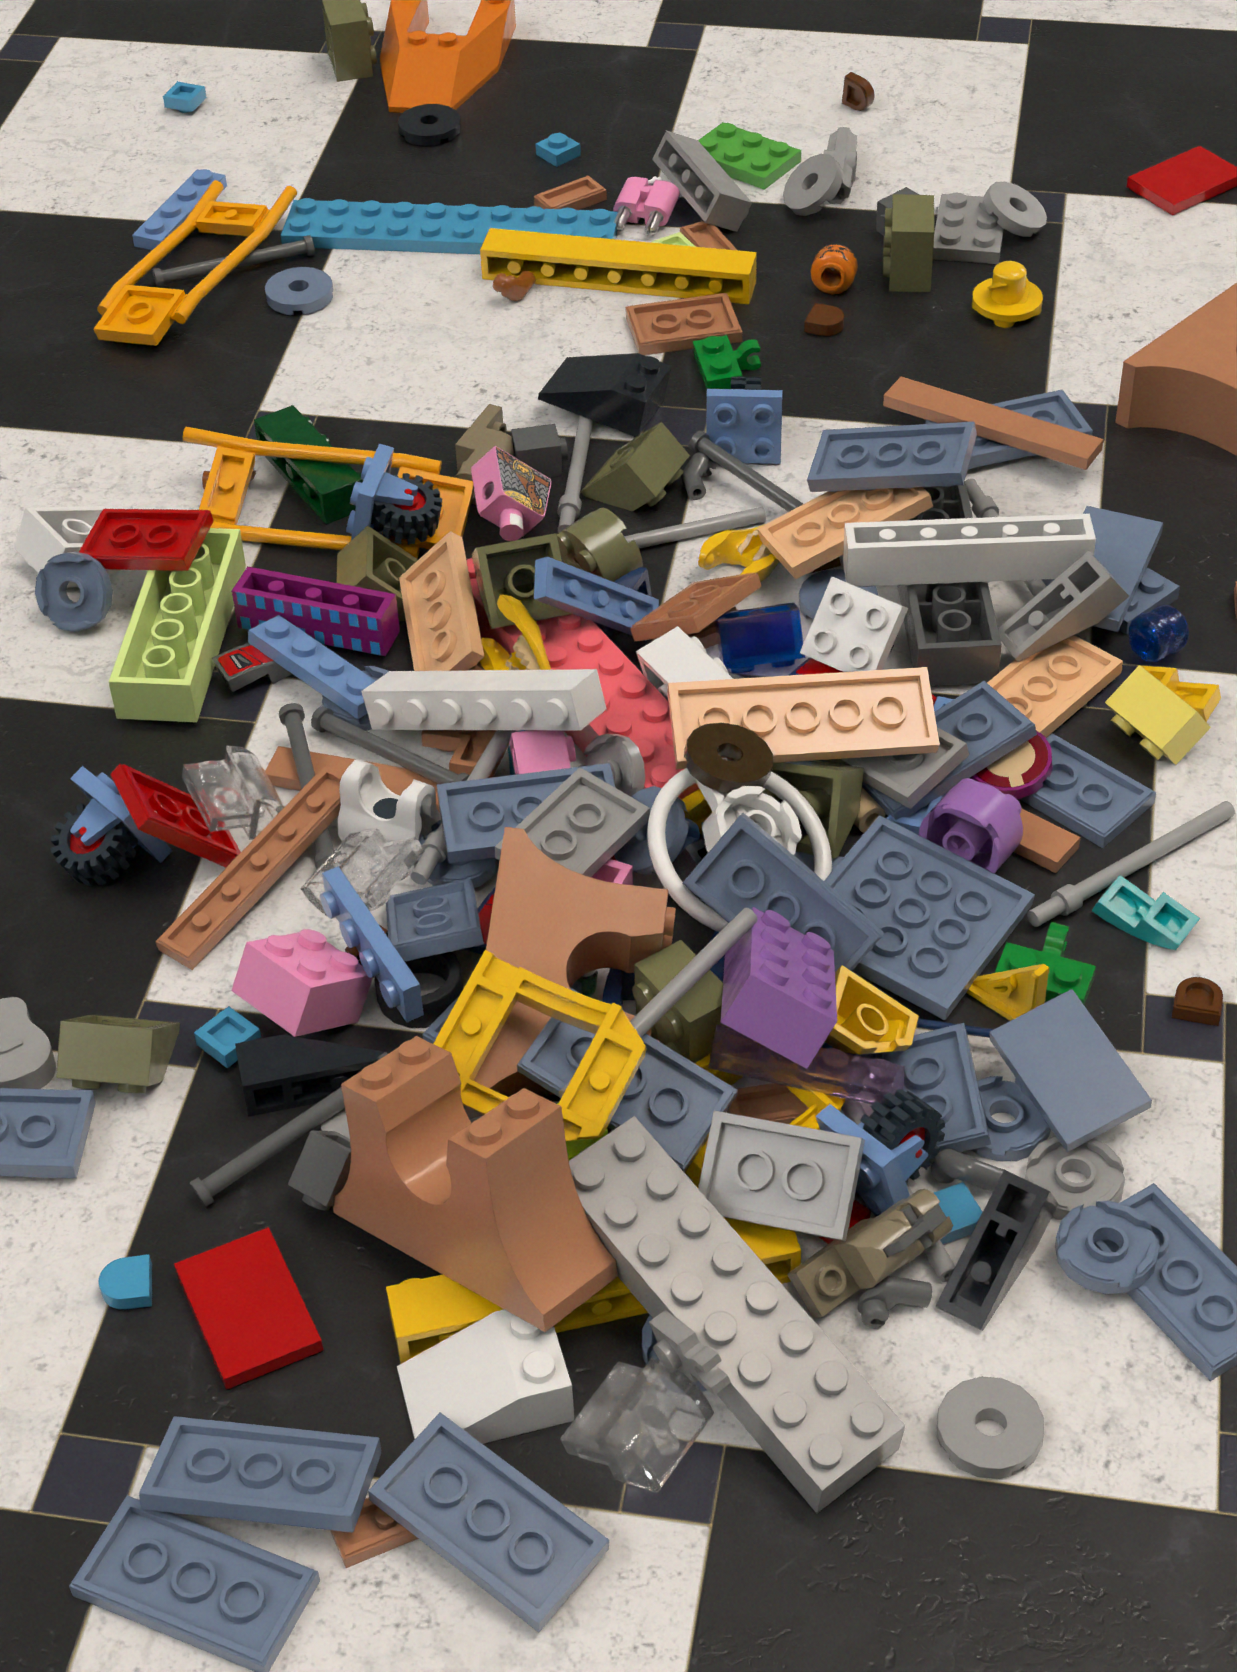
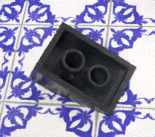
(610, 389)

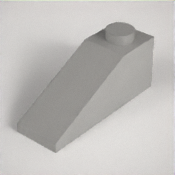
(1063, 608)

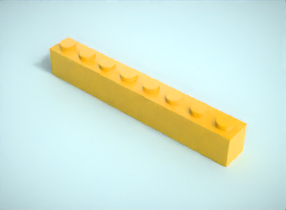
(620, 265)
(438, 1307)

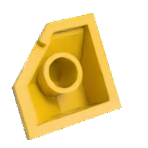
(868, 1018)

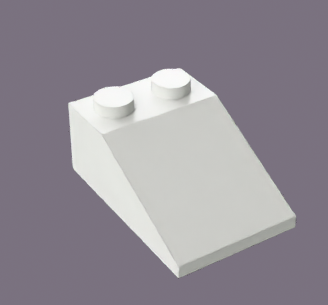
(55, 531)
(490, 1380)

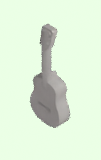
(24, 1048)

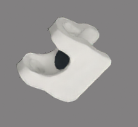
(371, 805)

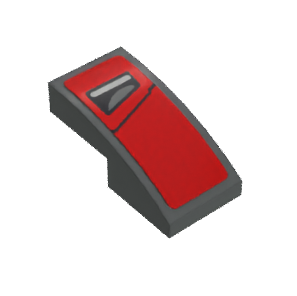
(246, 665)

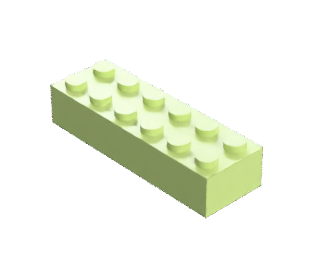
(176, 634)

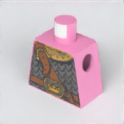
(509, 493)

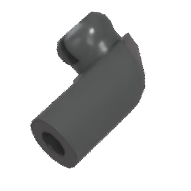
(691, 477)
(955, 1165)
(888, 1293)

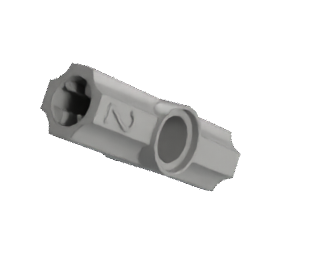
(842, 148)

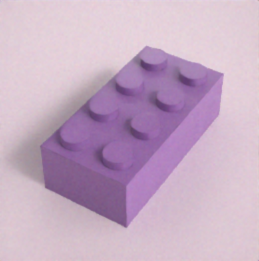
(780, 988)

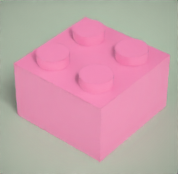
(302, 982)

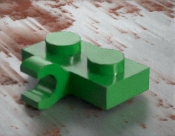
(720, 363)
(1063, 972)

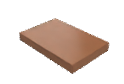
(679, 322)
(696, 606)

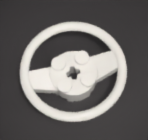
(774, 818)

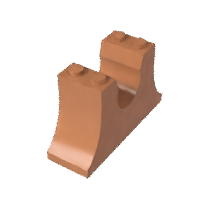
(1187, 377)
(560, 930)
(468, 1198)

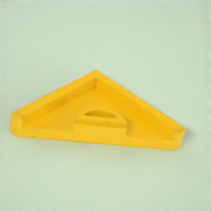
(1012, 991)

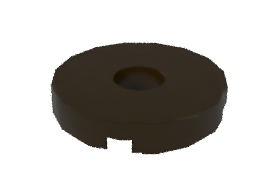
(711, 741)

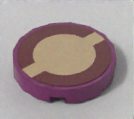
(1020, 770)

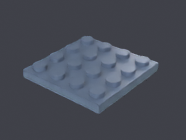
(935, 911)

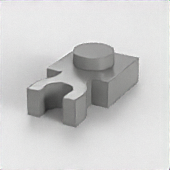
(681, 1350)

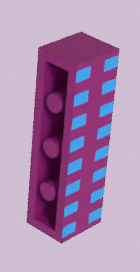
(322, 609)

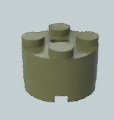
(599, 546)

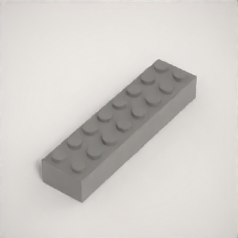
(783, 1371)

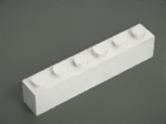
(964, 549)
(485, 700)

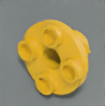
(1007, 295)

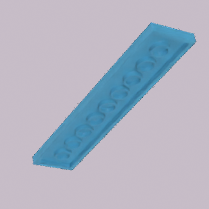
(431, 226)

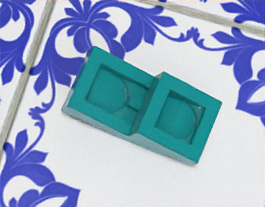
(1136, 913)

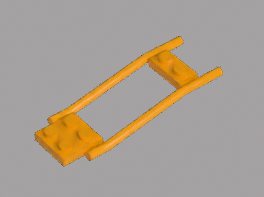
(147, 313)
(235, 464)

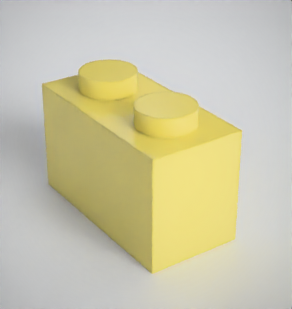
(1157, 715)

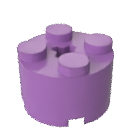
(975, 824)

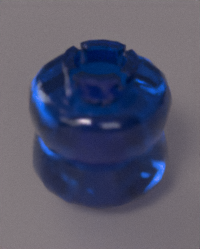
(1158, 633)

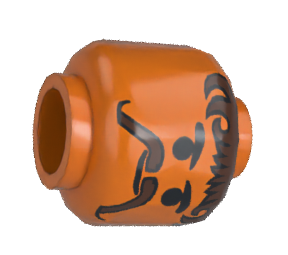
(834, 269)

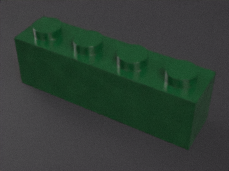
(321, 484)

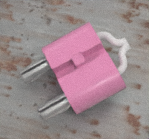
(645, 201)

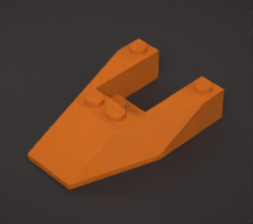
(446, 65)

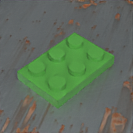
(750, 155)

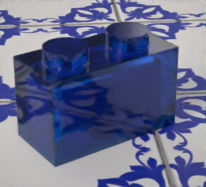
(760, 637)

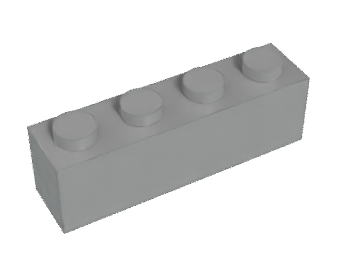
(702, 181)

